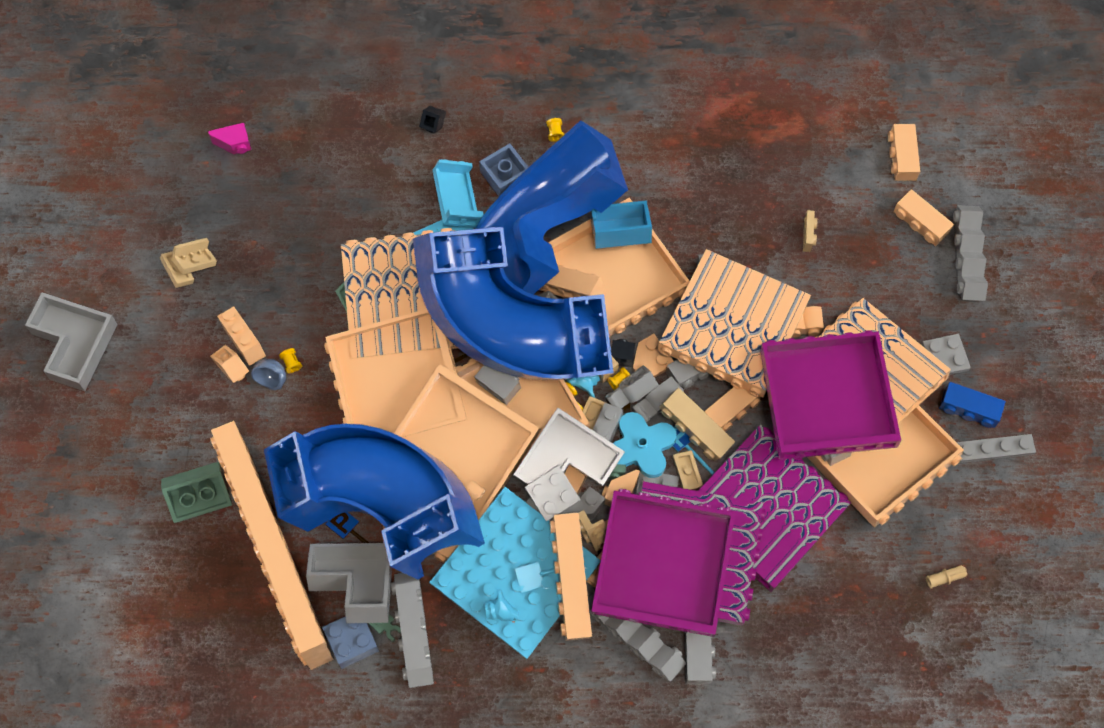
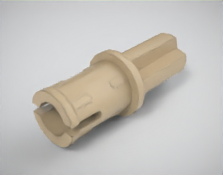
(946, 576)

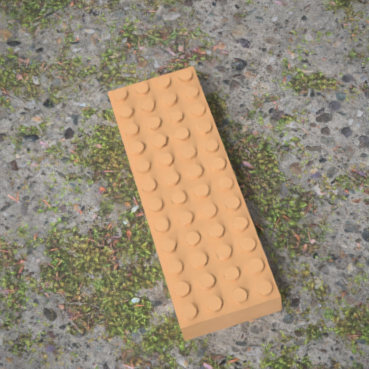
(270, 546)

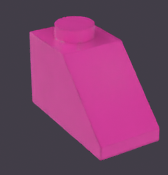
(231, 138)

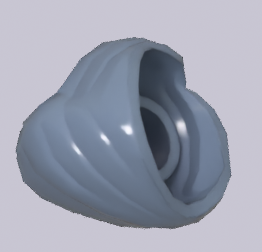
(269, 373)

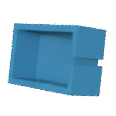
(622, 225)

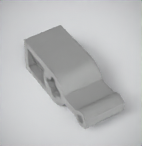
(633, 388)
(650, 404)

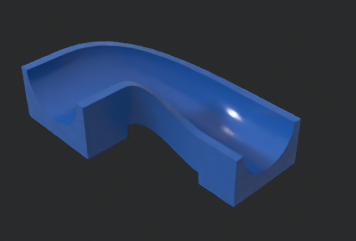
(558, 187)
(500, 323)
(377, 475)

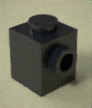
(432, 119)
(623, 352)

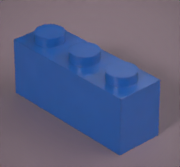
(972, 405)

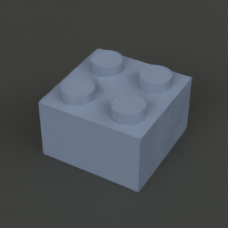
(502, 168)
(350, 641)

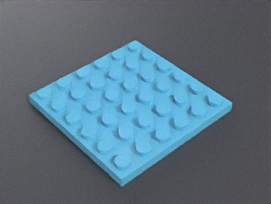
(512, 538)

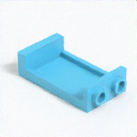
(456, 193)

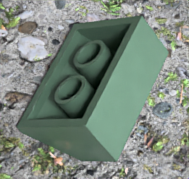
(196, 492)

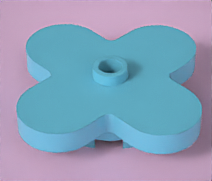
(654, 441)

